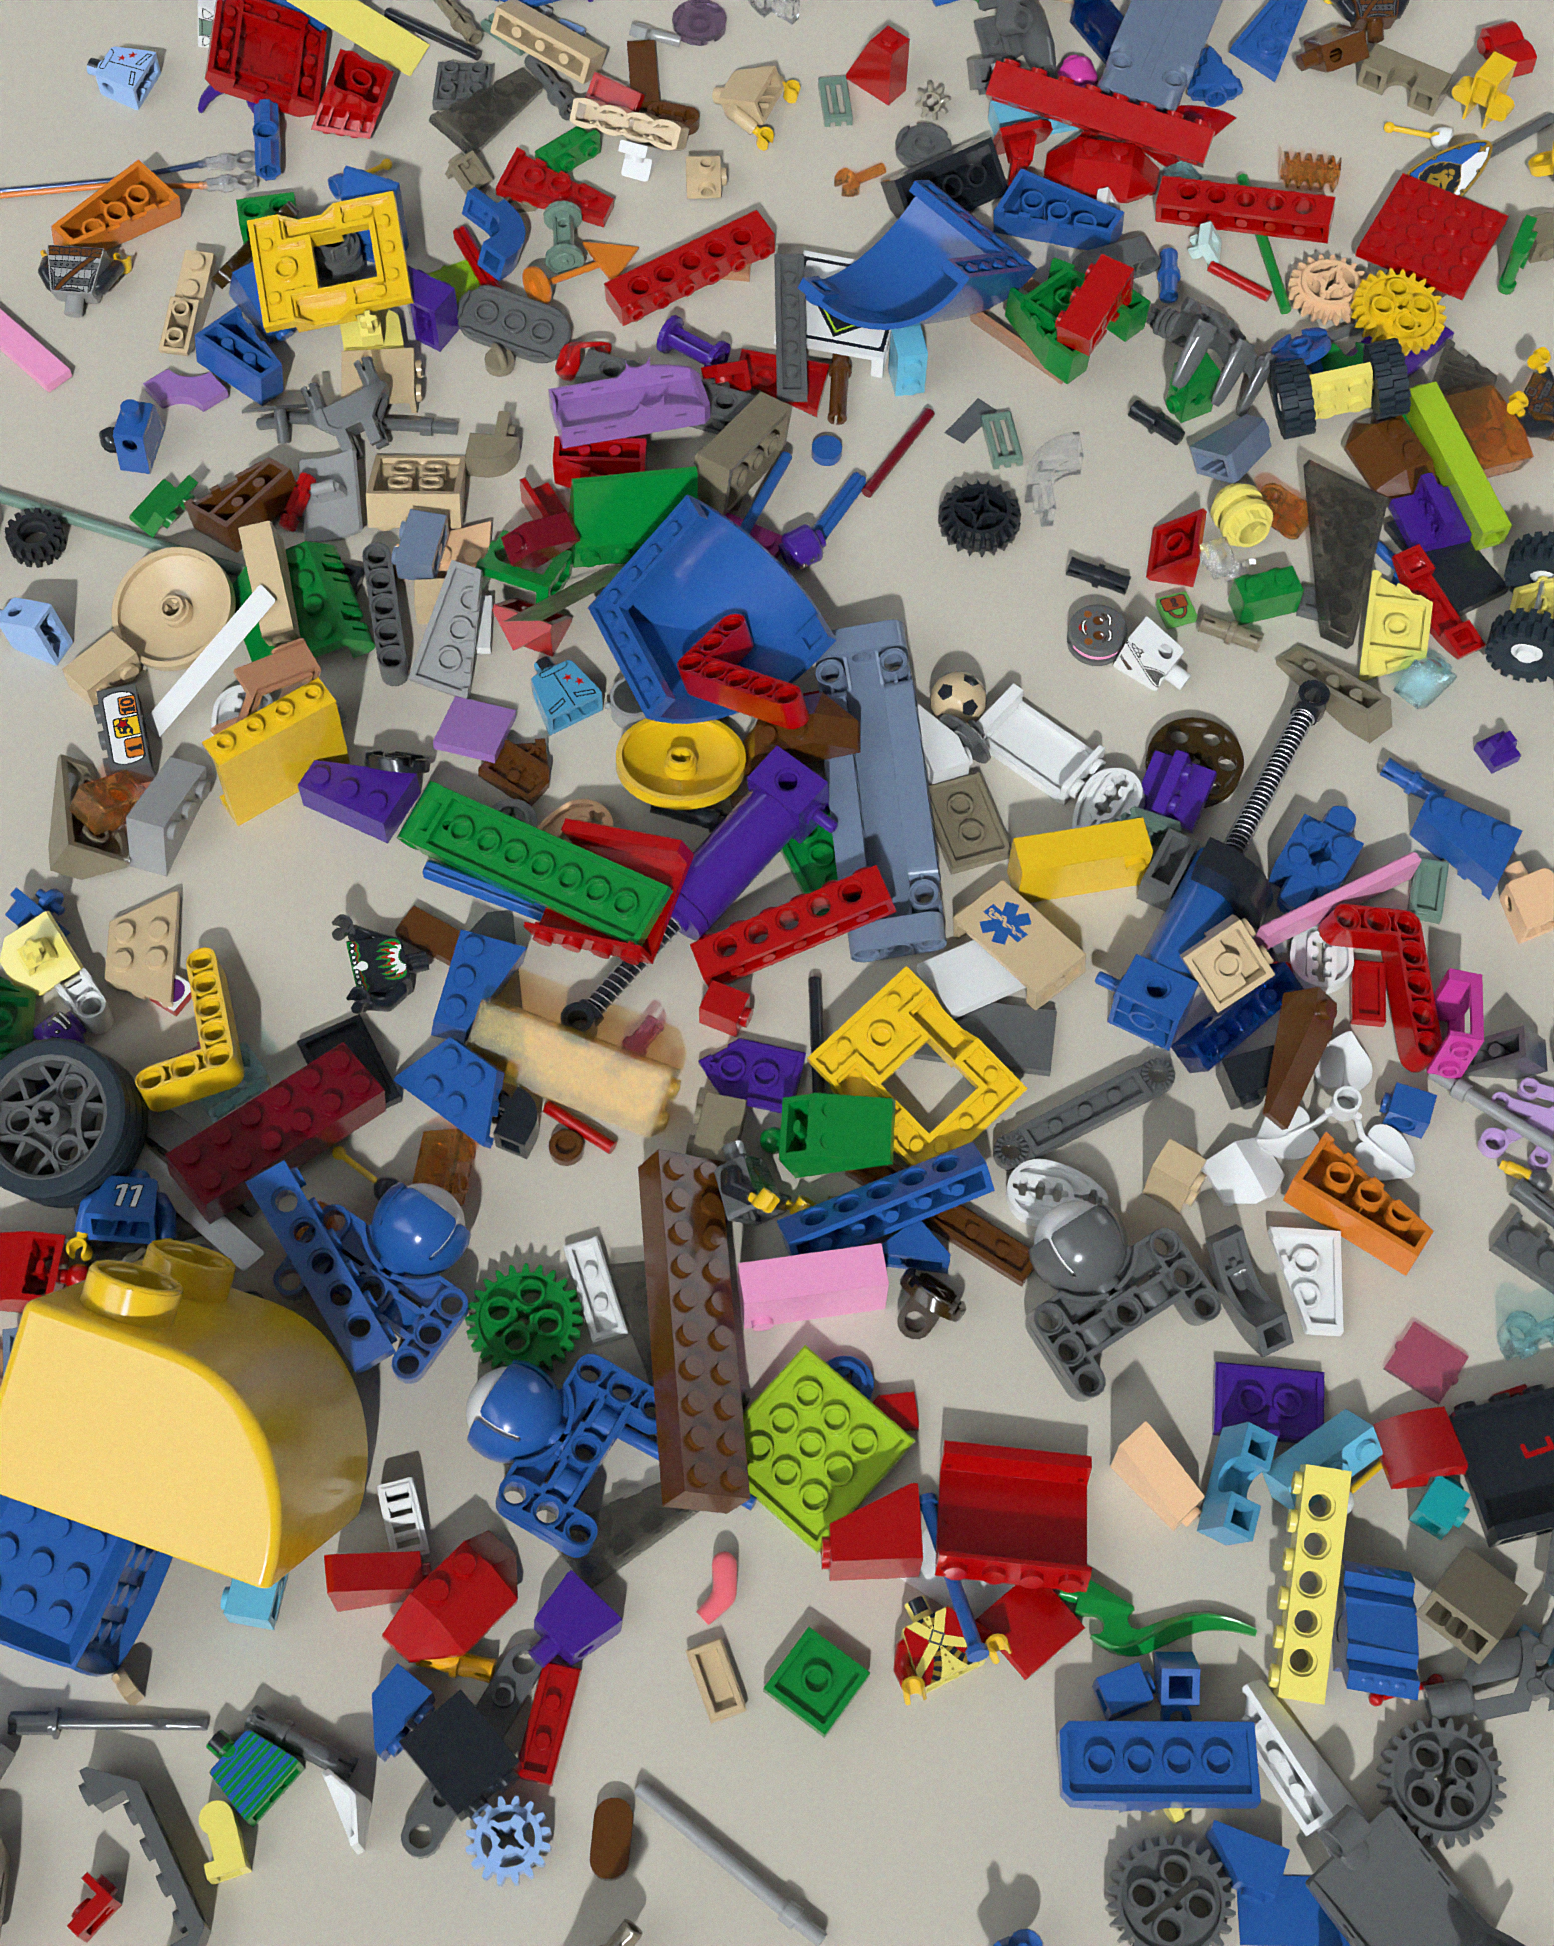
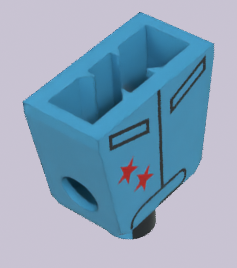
(563, 694)

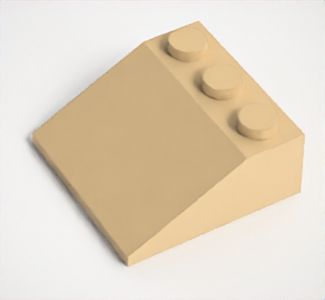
(415, 483)

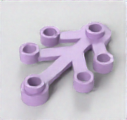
(1538, 1116)

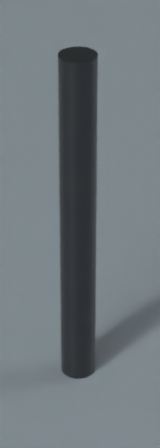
(433, 34)
(816, 1028)

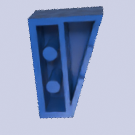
(239, 357)

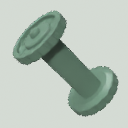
(563, 219)

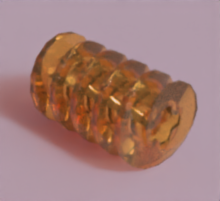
(1309, 171)

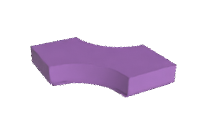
(174, 389)

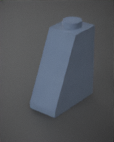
(1232, 449)

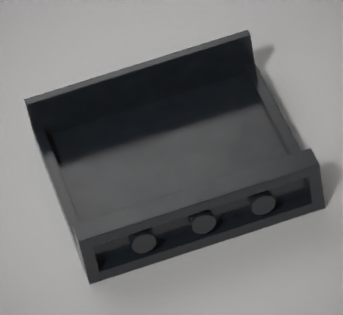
(1507, 1490)

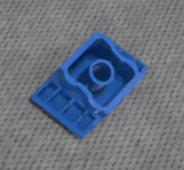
(1376, 1630)

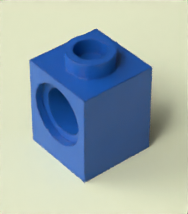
(1408, 1109)
(1124, 1691)

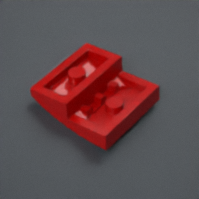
(1419, 1447)
(1034, 1624)

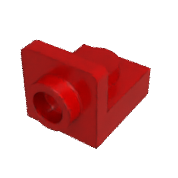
(734, 372)
(94, 1912)

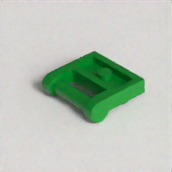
(1518, 255)

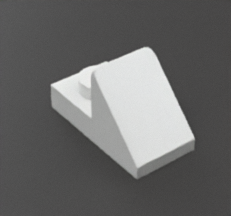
(639, 159)

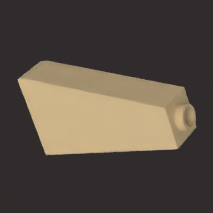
(268, 567)

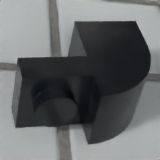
(517, 1123)

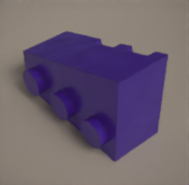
(360, 796)

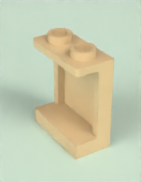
(393, 366)

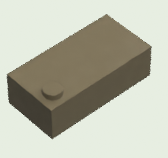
(742, 452)

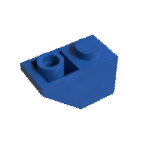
(397, 1708)

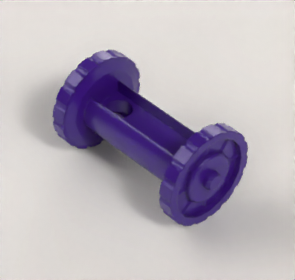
(675, 337)

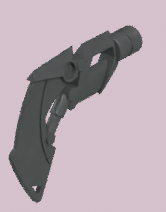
(1507, 1659)

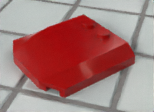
(266, 54)

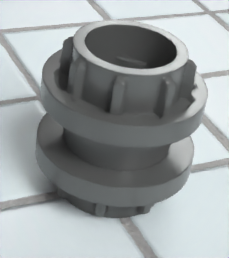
(339, 261)

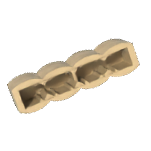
(632, 125)

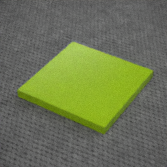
(817, 1447)

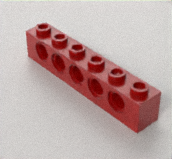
(1245, 209)
(689, 268)
(809, 932)

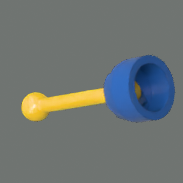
(335, 182)

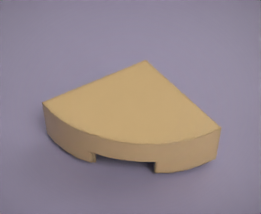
(126, 1686)

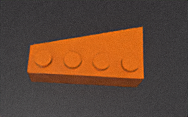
(119, 211)
(1347, 1200)

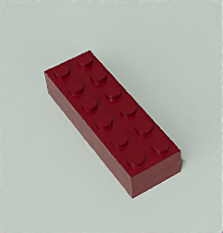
(283, 1123)

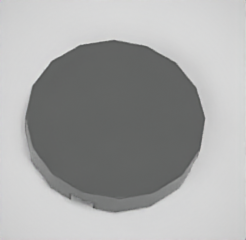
(921, 144)

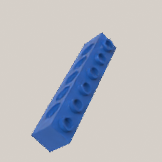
(268, 1190)
(889, 1203)

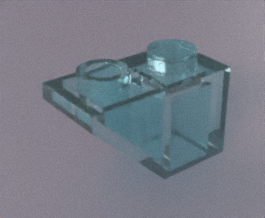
(1425, 681)

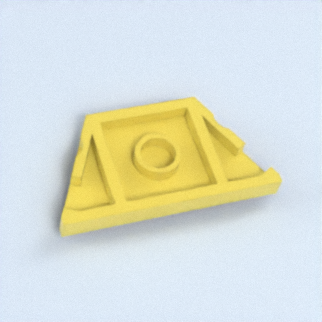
(1394, 628)

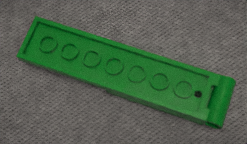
(534, 864)

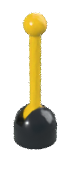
(380, 1185)

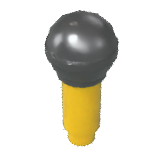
(1537, 1178)

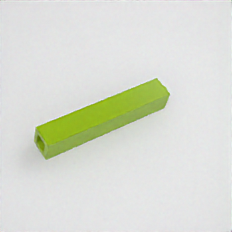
(1457, 465)

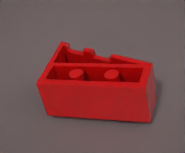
(1095, 304)
(598, 459)

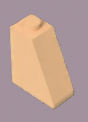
(1158, 1477)

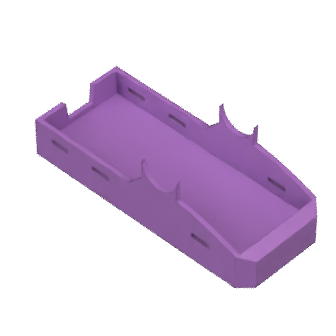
(629, 404)

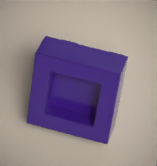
(1498, 751)

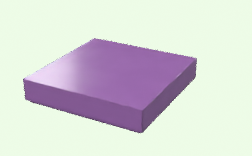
(474, 729)

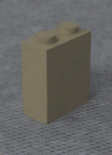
(1472, 1605)

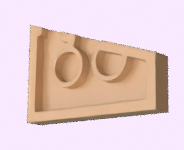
(465, 546)

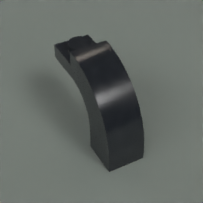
(1235, 879)

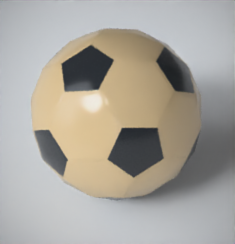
(958, 695)

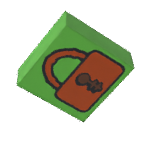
(1176, 610)

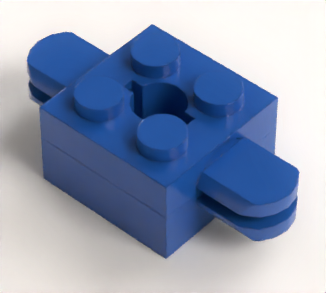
(1316, 858)

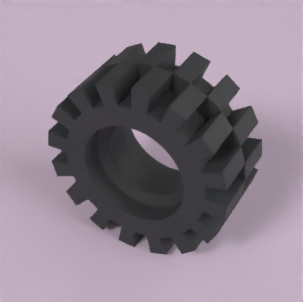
(37, 551)

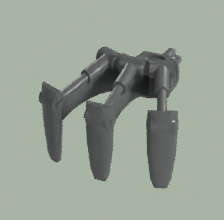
(1204, 328)

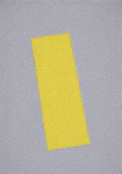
(368, 31)

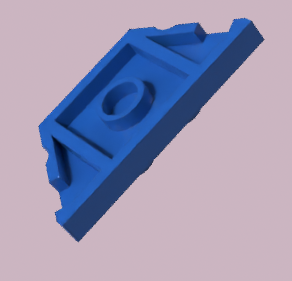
(457, 1087)

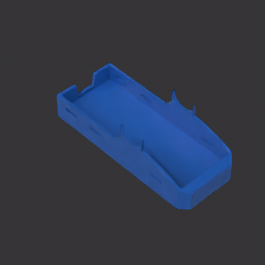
(1158, 1765)

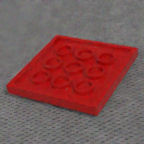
(1432, 236)

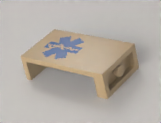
(1021, 942)

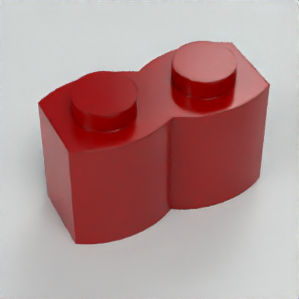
(1508, 41)

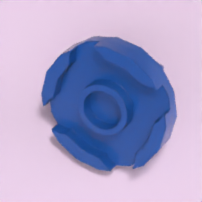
(1309, 346)

